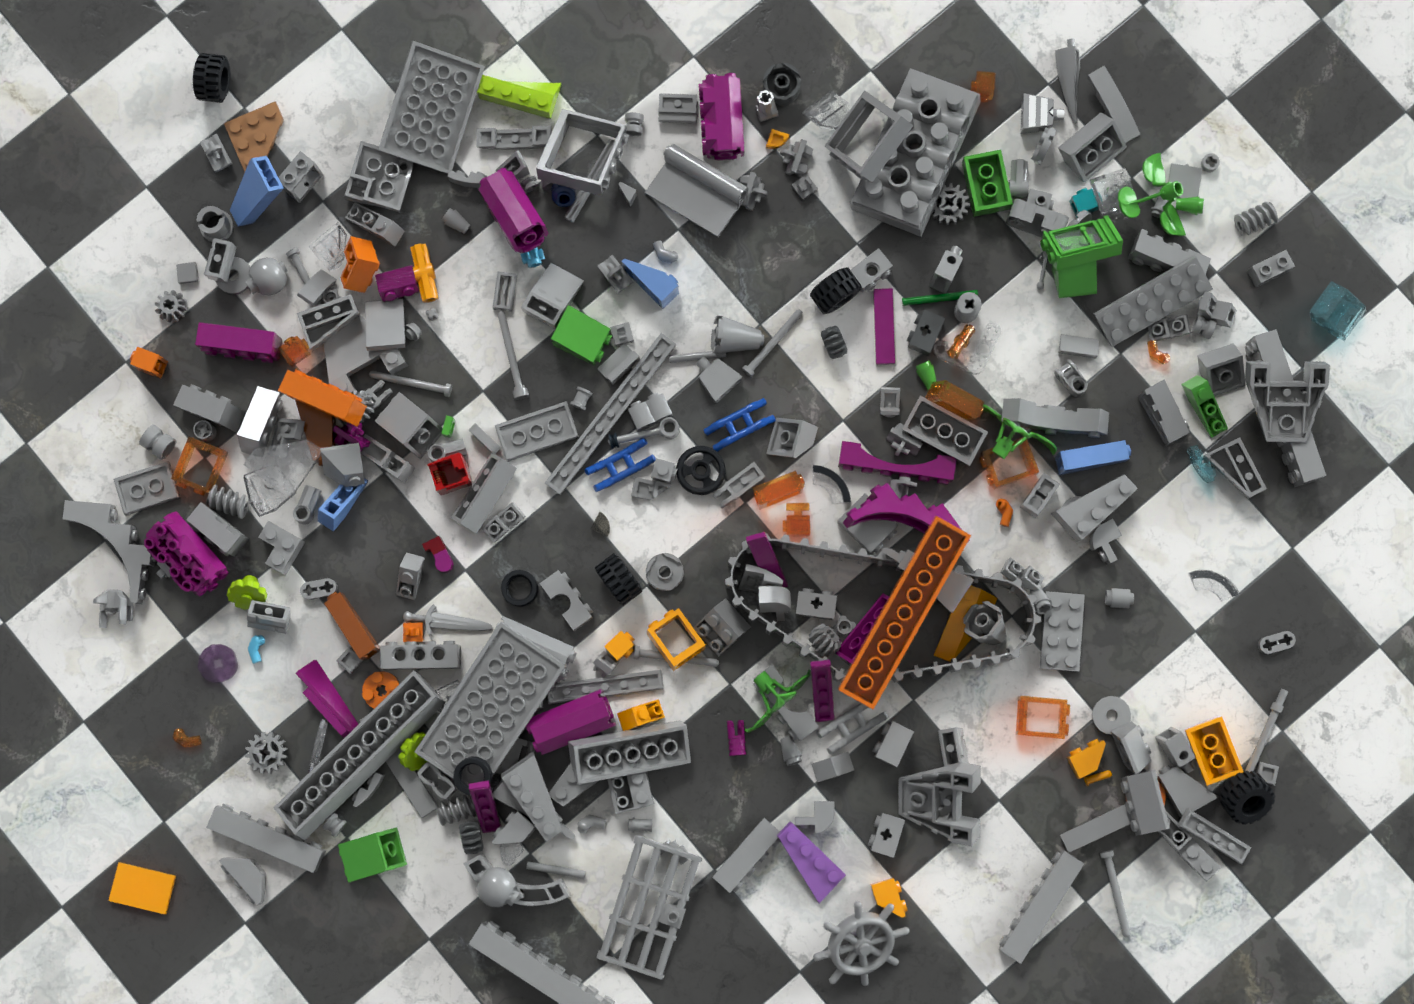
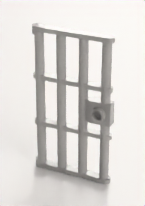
(664, 912)

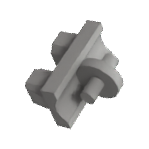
(216, 153)
(793, 155)
(755, 190)
(615, 274)
(903, 442)

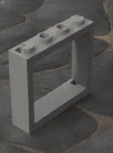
(589, 123)
(852, 124)

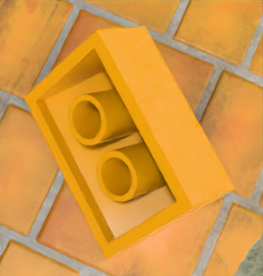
(1213, 750)

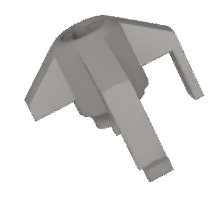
(112, 602)

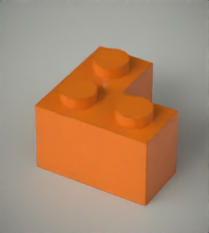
(360, 264)

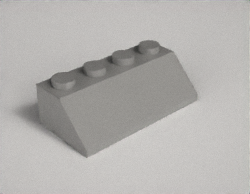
(945, 430)

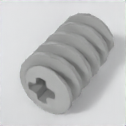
(1255, 217)
(967, 300)
(227, 503)
(455, 810)

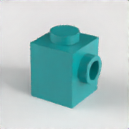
(1083, 201)

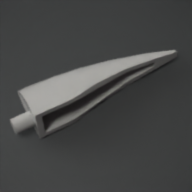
(1068, 71)

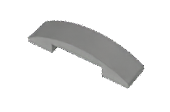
(513, 138)

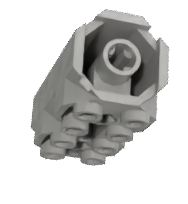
(556, 648)

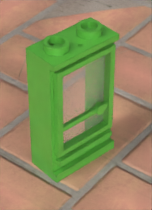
(1082, 243)

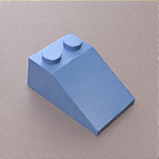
(653, 281)

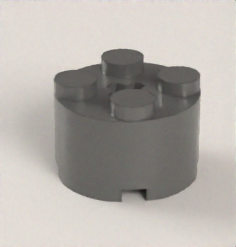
(782, 74)

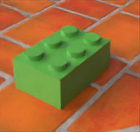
(987, 183)

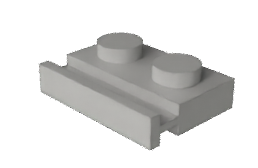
(677, 108)

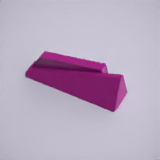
(326, 698)

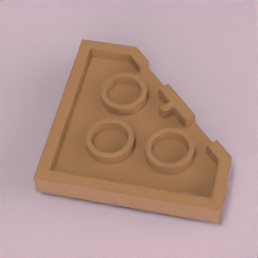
(255, 132)

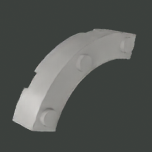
(1056, 418)
(529, 894)

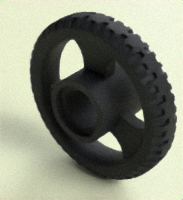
(708, 456)

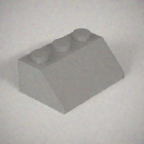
(1092, 146)
(1144, 803)

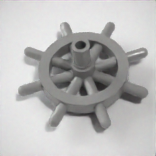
(861, 943)

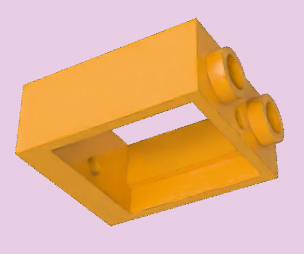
(687, 654)

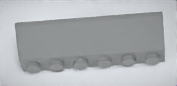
(629, 752)

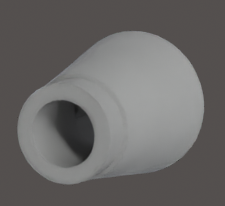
(455, 221)
(1043, 603)
(790, 752)

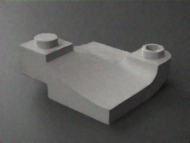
(378, 178)

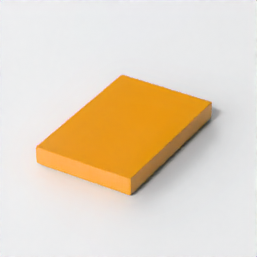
(142, 888)

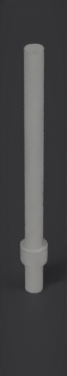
(1276, 708)

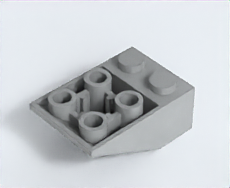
(552, 295)

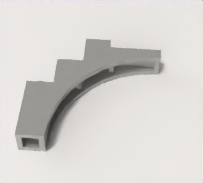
(121, 536)

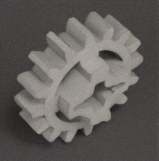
(954, 210)
(265, 759)

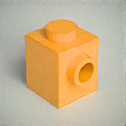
(621, 645)

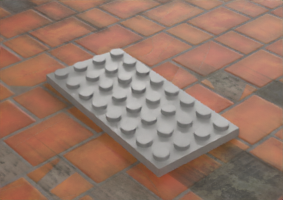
(491, 705)

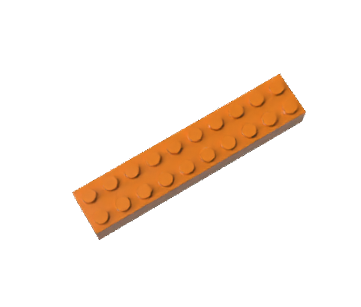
(904, 612)

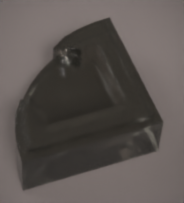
(601, 525)

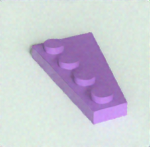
(814, 866)

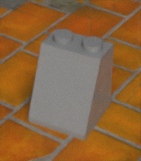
(409, 425)

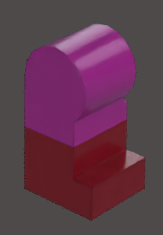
(443, 559)

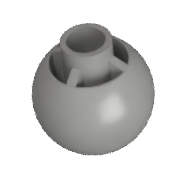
(267, 276)
(497, 887)

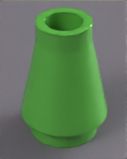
(1191, 205)
(926, 373)

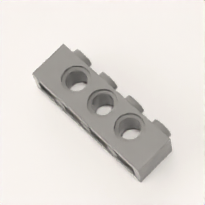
(389, 659)

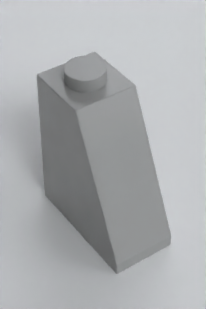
(1183, 790)

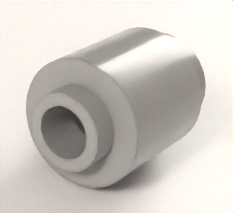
(1119, 598)

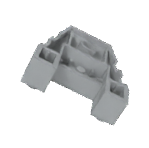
(348, 354)
(1286, 407)
(936, 801)

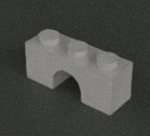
(558, 585)

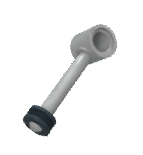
(615, 440)

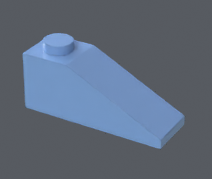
(338, 505)

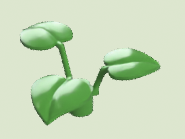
(1155, 173)
(1004, 444)
(767, 685)

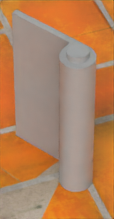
(697, 190)

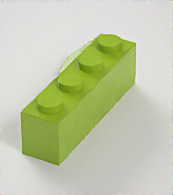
(530, 97)

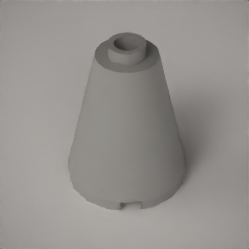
(734, 336)

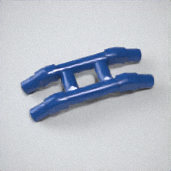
(751, 426)
(615, 476)

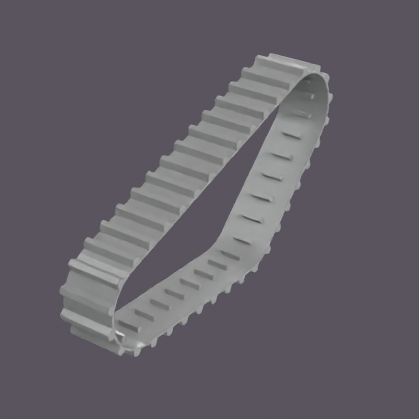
(996, 579)

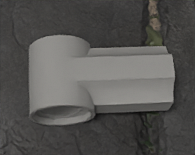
(766, 106)
(1018, 178)
(448, 449)
(308, 503)

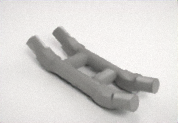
(849, 737)

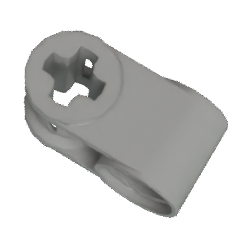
(1070, 377)

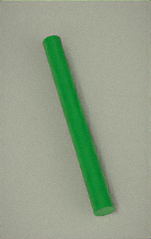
(934, 298)

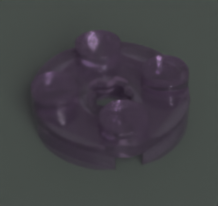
(218, 674)

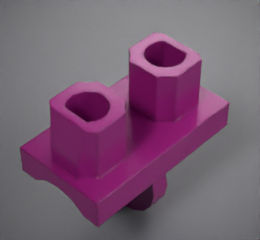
(352, 434)

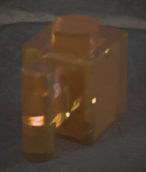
(797, 524)

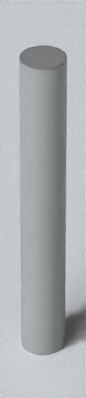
(695, 356)
(555, 870)

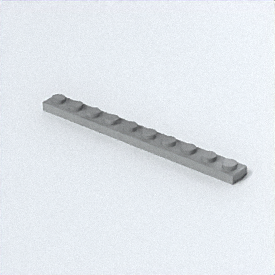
(610, 414)

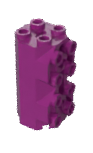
(721, 117)
(513, 211)
(190, 559)
(570, 722)

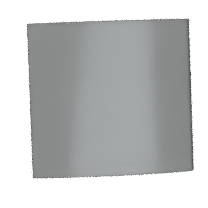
(756, 576)

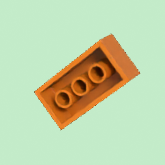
(323, 396)

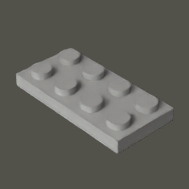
(1062, 632)

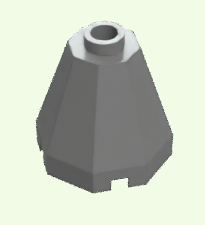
(985, 623)

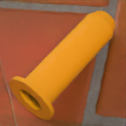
(1097, 777)

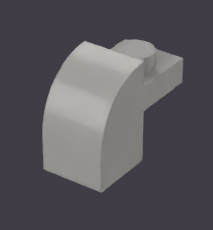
(1216, 310)
(1100, 539)
(775, 599)
(822, 817)

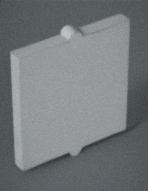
(1188, 177)

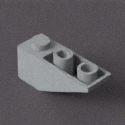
(375, 224)

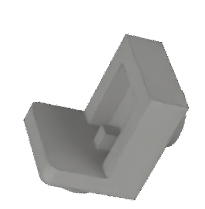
(889, 401)
(902, 486)
(674, 844)

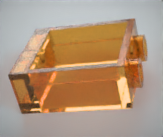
(955, 400)
(1027, 456)
(184, 459)
(778, 489)
(1064, 710)

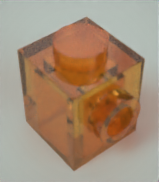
(984, 85)
(294, 350)

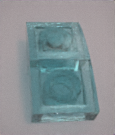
(1204, 470)

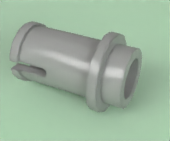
(1158, 207)
(639, 825)

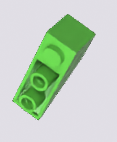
(1205, 405)

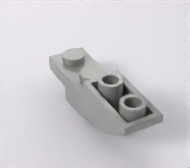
(1189, 850)

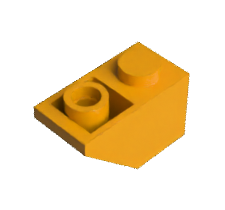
(640, 715)
(1086, 760)
(887, 893)

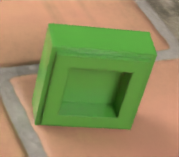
(448, 426)

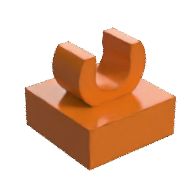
(413, 632)

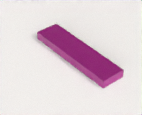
(884, 326)
(764, 555)
(822, 690)
(485, 806)

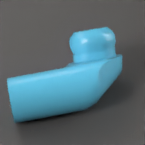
(254, 646)

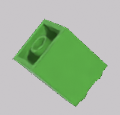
(1076, 280)
(581, 336)
(372, 854)

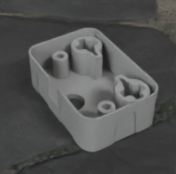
(1034, 218)

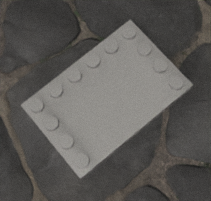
(431, 107)

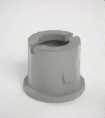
(222, 230)

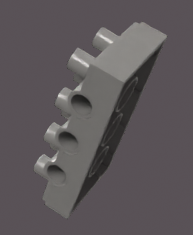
(926, 168)

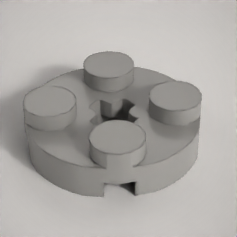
(1045, 140)

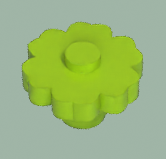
(245, 590)
(408, 757)

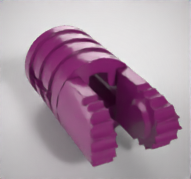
(736, 743)

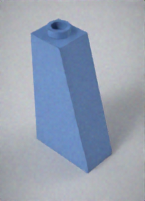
(256, 191)
(1092, 457)

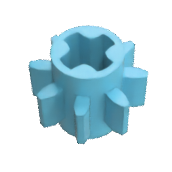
(533, 257)

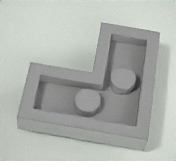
(286, 430)

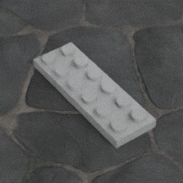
(1153, 301)

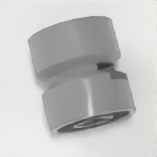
(157, 442)

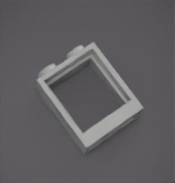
(297, 173)

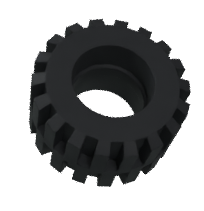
(211, 77)
(835, 290)
(618, 579)
(1247, 797)

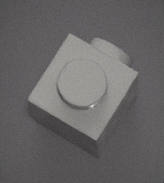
(1040, 198)
(663, 471)

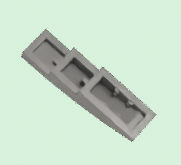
(1113, 103)
(1096, 828)

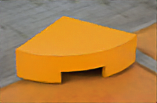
(776, 139)

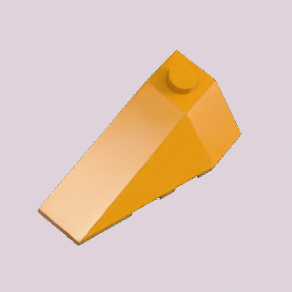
(954, 636)

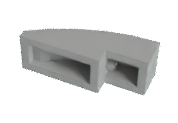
(387, 460)

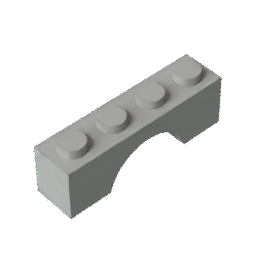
(800, 723)

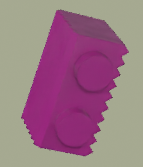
(396, 283)

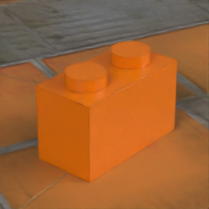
(148, 362)

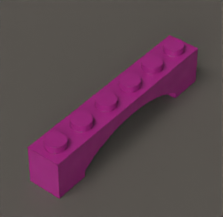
(855, 457)

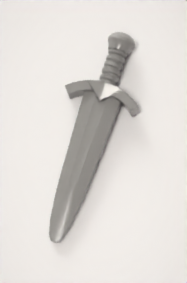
(445, 621)

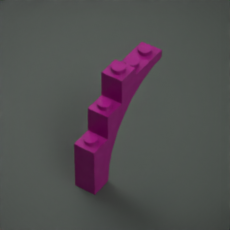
(885, 505)

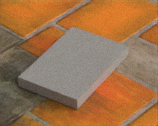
(385, 324)
(146, 488)

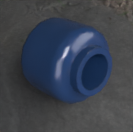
(563, 195)

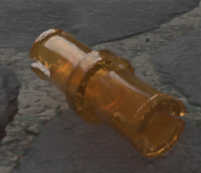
(961, 341)

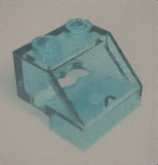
(1339, 320)

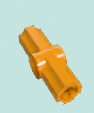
(424, 273)

